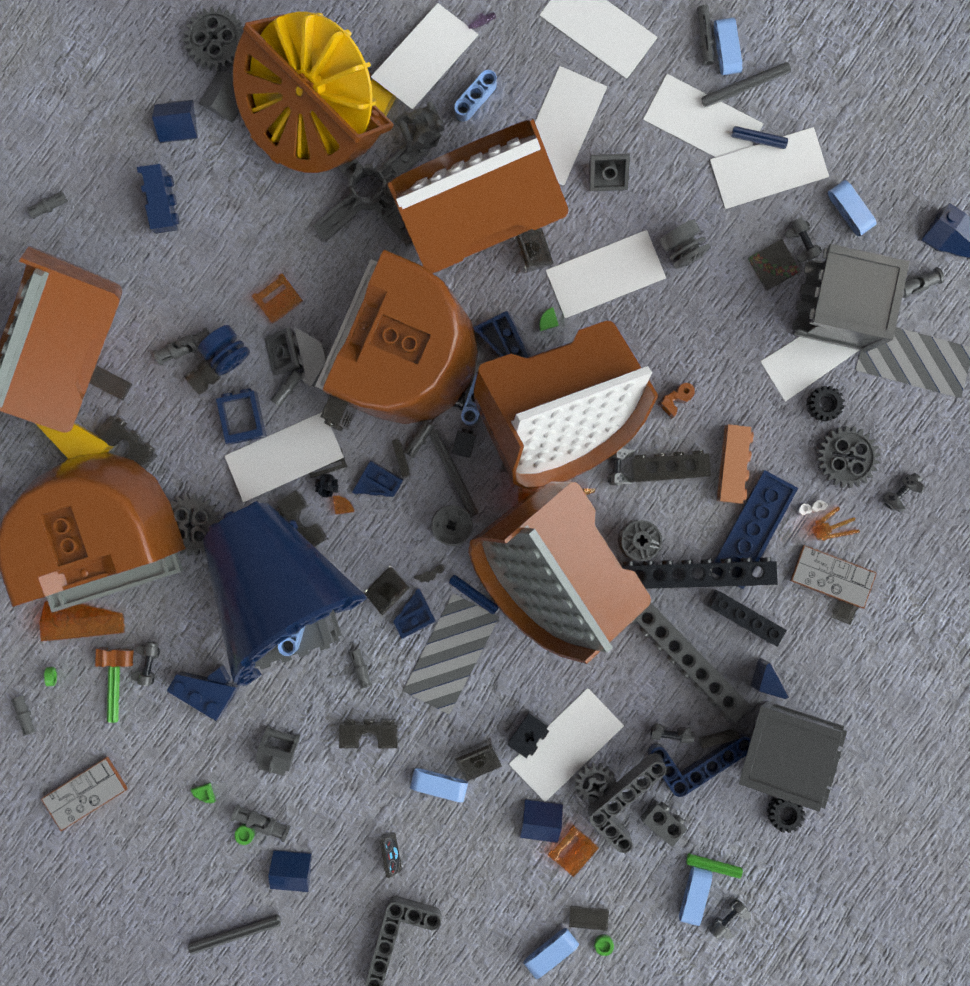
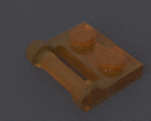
(281, 303)
(577, 855)

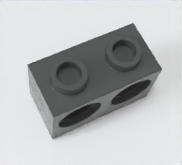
(661, 825)

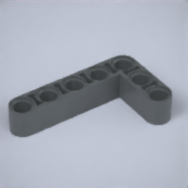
(623, 799)
(389, 936)

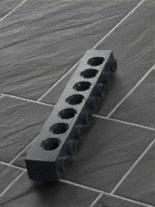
(767, 576)

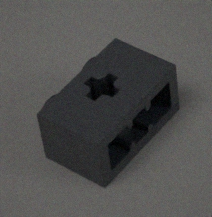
(518, 740)

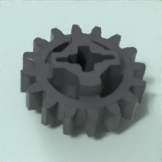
(597, 774)

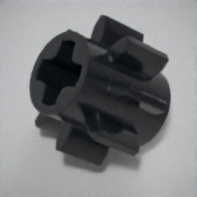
(326, 485)

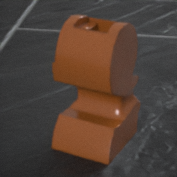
(682, 394)
(113, 658)

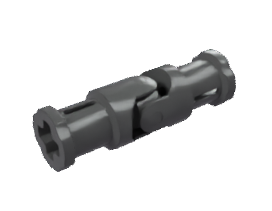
(922, 282)
(179, 348)
(254, 820)

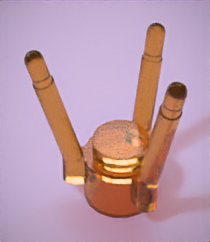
(822, 530)

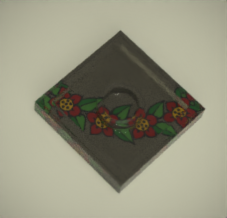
(774, 265)

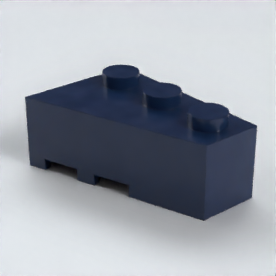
(159, 198)
(204, 695)

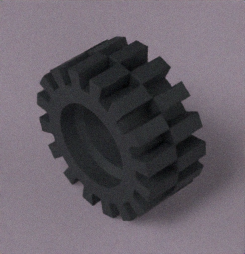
(837, 403)
(790, 824)

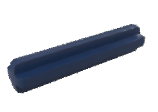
(759, 137)
(473, 594)

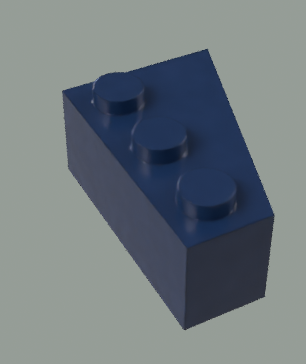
(503, 335)

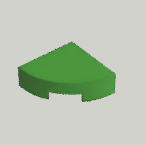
(548, 320)
(204, 793)

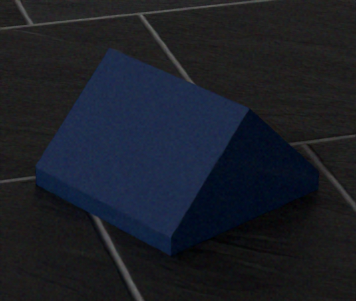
(175, 121)
(767, 681)
(541, 821)
(290, 870)

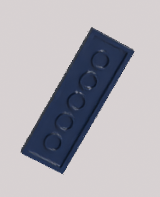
(756, 521)

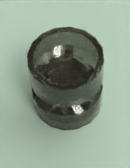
(202, 377)

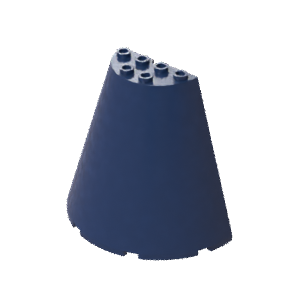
(268, 584)

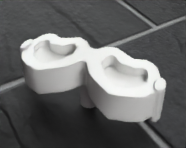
(816, 506)

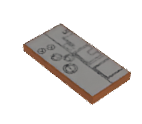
(833, 576)
(84, 793)

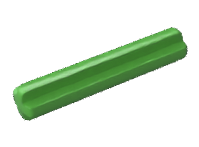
(113, 694)
(714, 866)

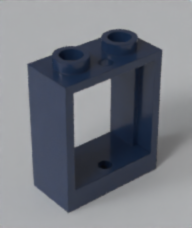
(244, 436)

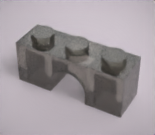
(115, 430)
(291, 508)
(385, 732)

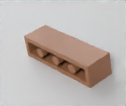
(734, 464)

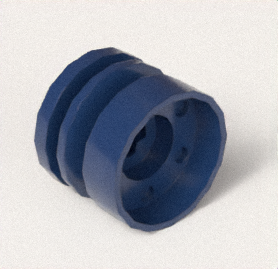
(223, 349)

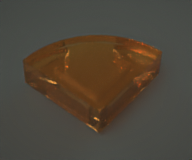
(342, 505)

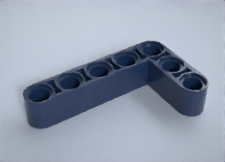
(701, 765)

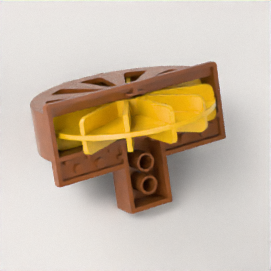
(306, 92)

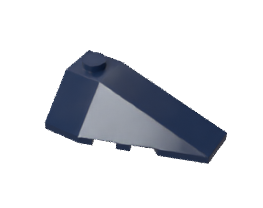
(950, 232)

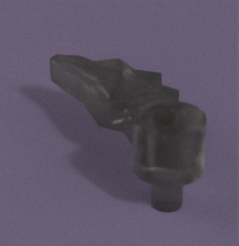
(430, 575)

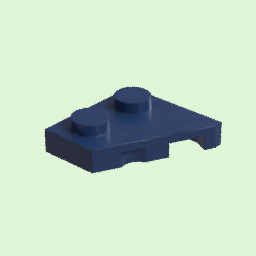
(378, 481)
(414, 616)

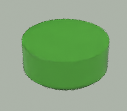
(50, 676)
(244, 835)
(604, 945)

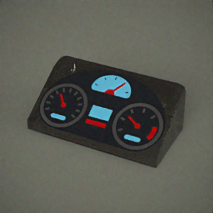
(390, 854)

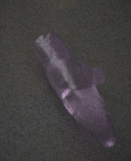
(484, 19)

